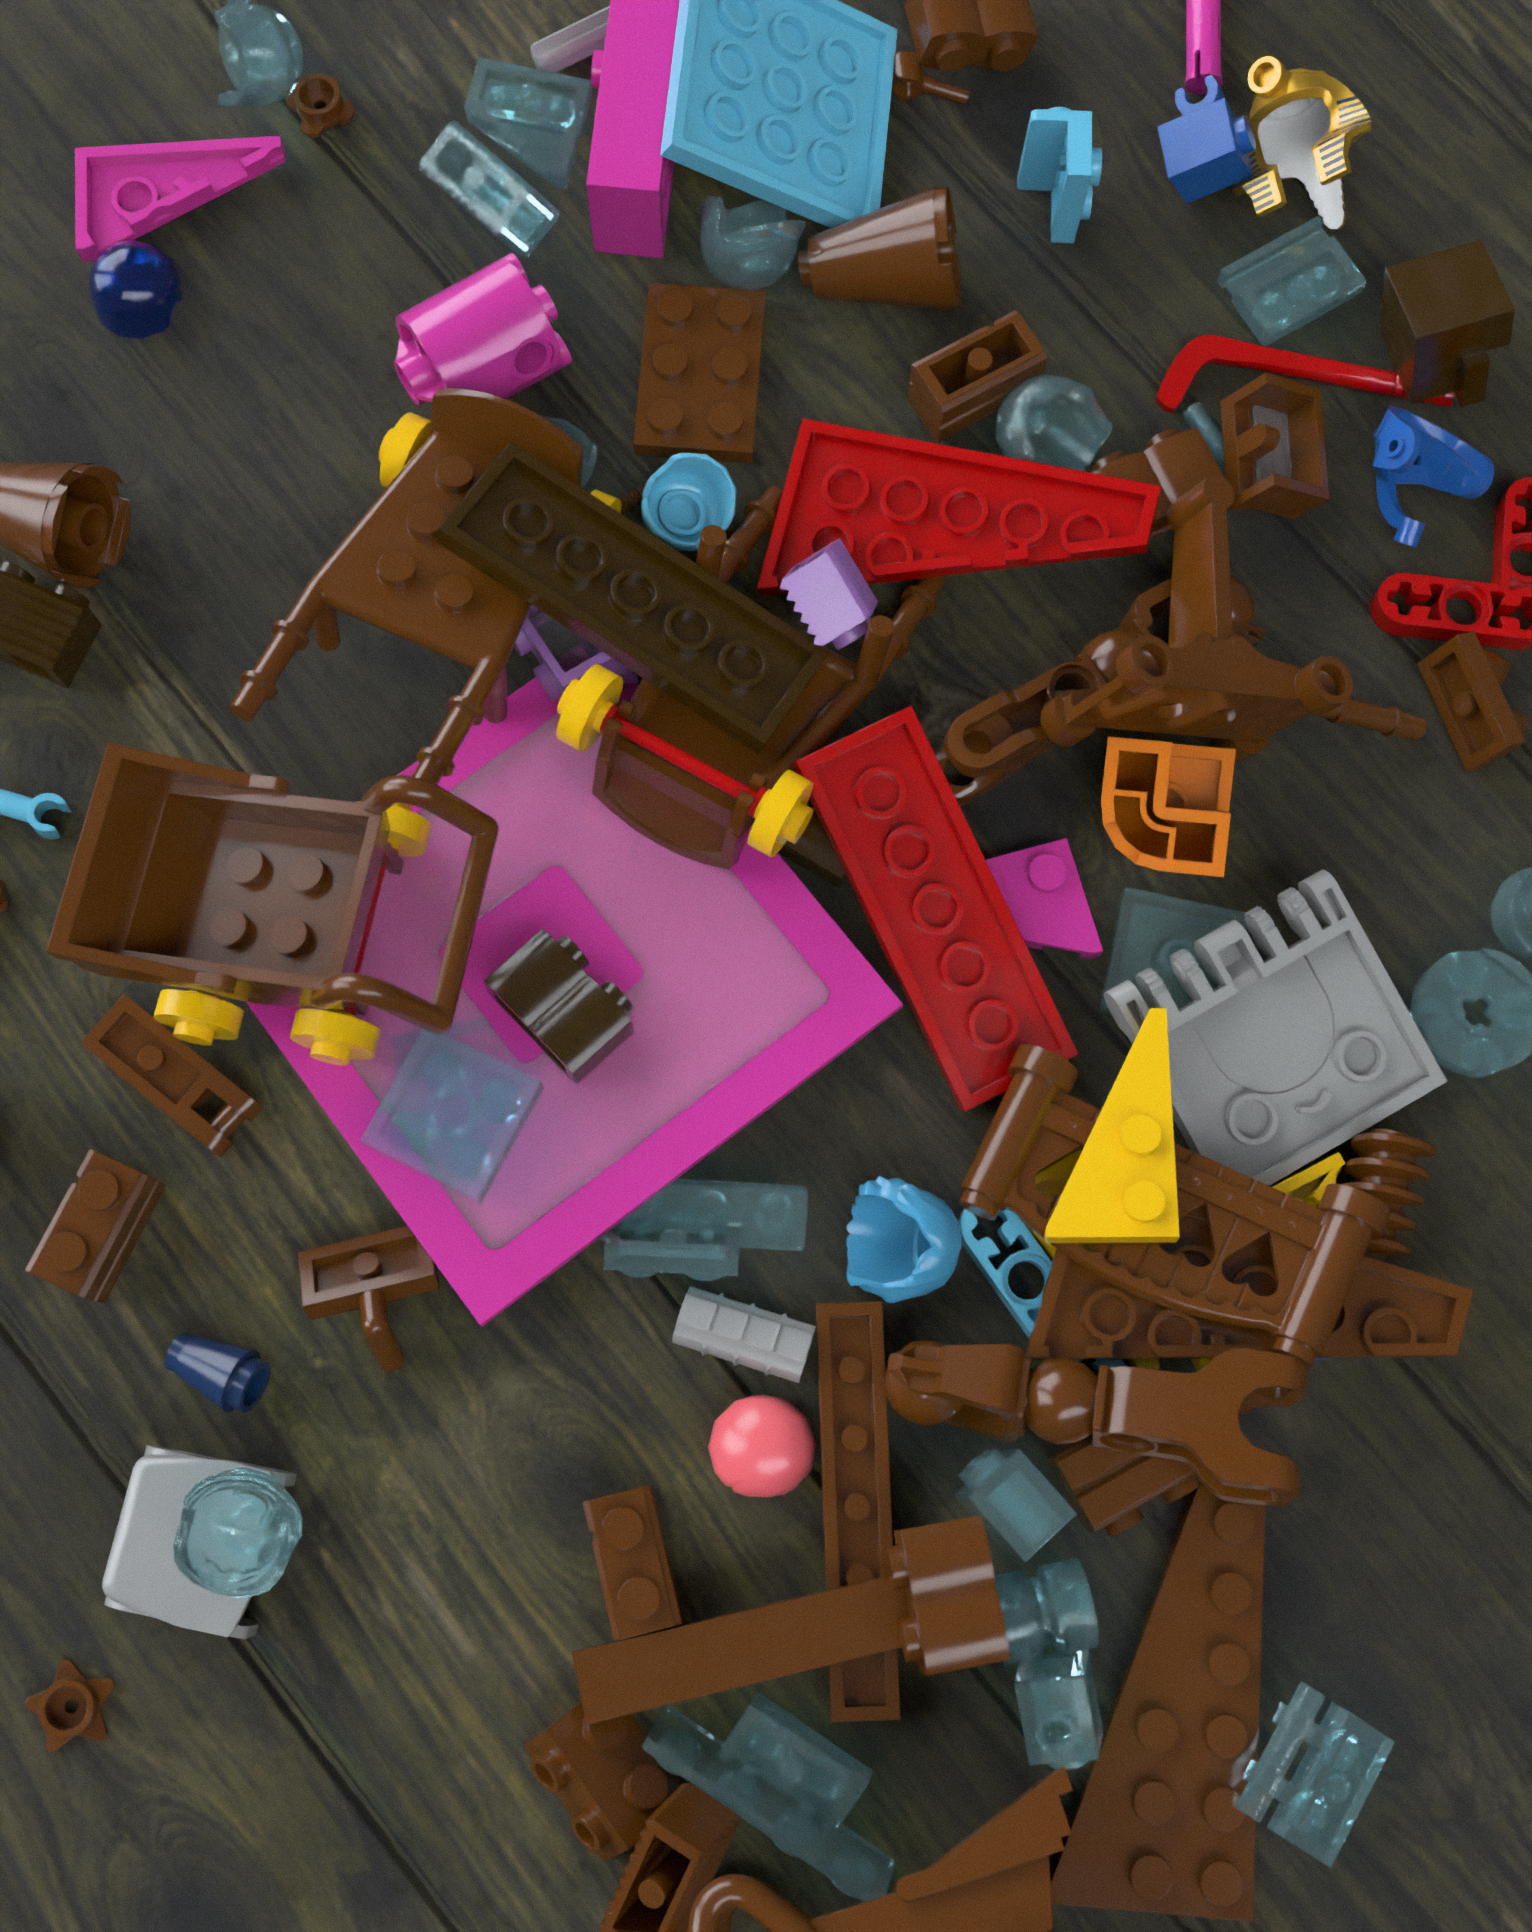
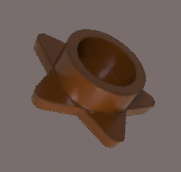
(53, 1712)

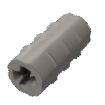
(743, 1334)

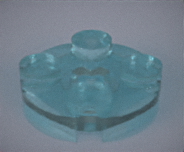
(1442, 1020)

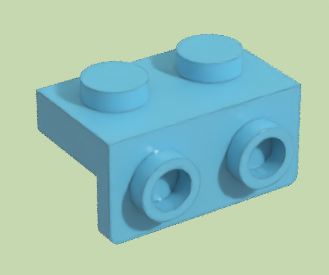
(1062, 161)

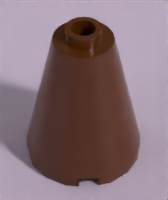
(890, 256)
(64, 518)

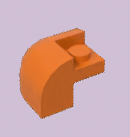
(1168, 804)

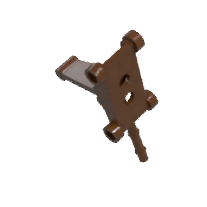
(1205, 675)

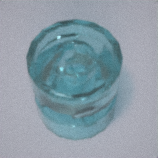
(1047, 1611)

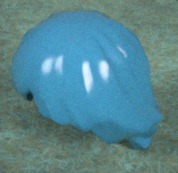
(900, 1240)

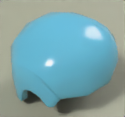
(686, 498)

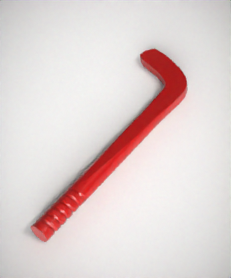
(1237, 353)

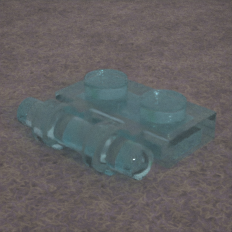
(1329, 1782)

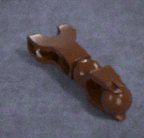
(1006, 728)
(1124, 1408)

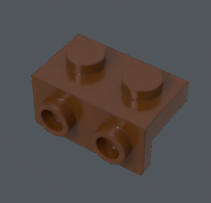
(601, 1778)

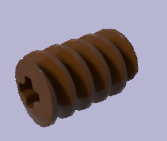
(1385, 1172)

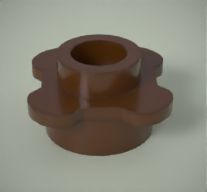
(317, 91)

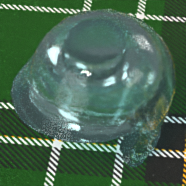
(258, 53)
(748, 243)
(237, 1532)

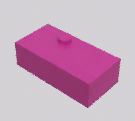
(626, 175)

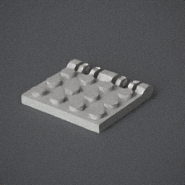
(1285, 1046)

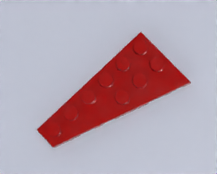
(944, 509)

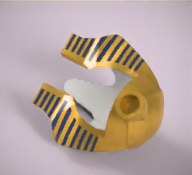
(1301, 132)

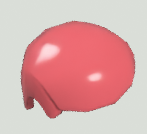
(762, 1446)

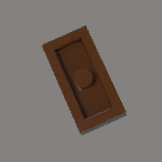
(1470, 700)

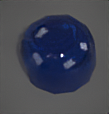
(134, 289)

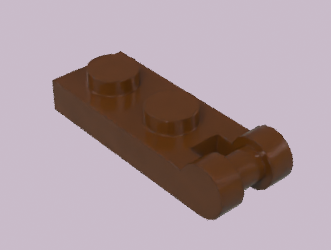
(169, 1073)

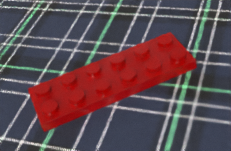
(933, 904)

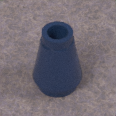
(220, 1371)

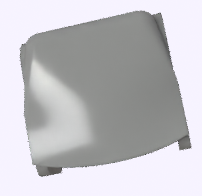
(141, 1562)

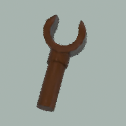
(910, 82)

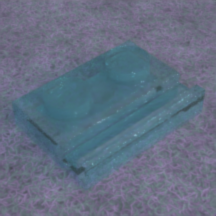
(1291, 281)

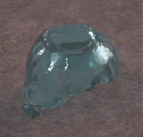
(1051, 422)

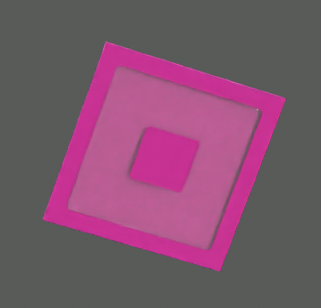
(729, 979)

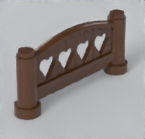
(1310, 1246)

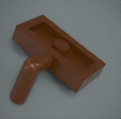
(365, 1276)

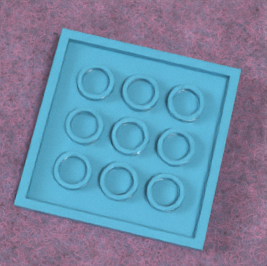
(783, 102)

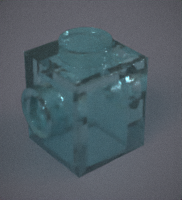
(1059, 1710)

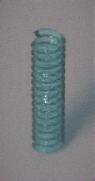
(1199, 419)

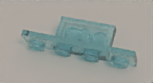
(703, 1225)
(783, 1784)

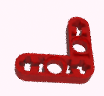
(1506, 591)

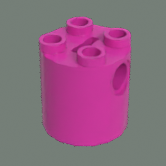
(480, 336)

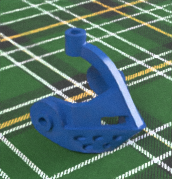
(1442, 464)

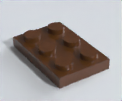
(700, 372)

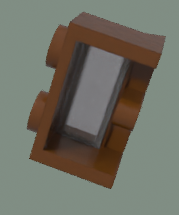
(1275, 446)

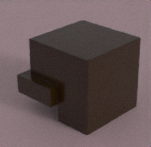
(1443, 319)

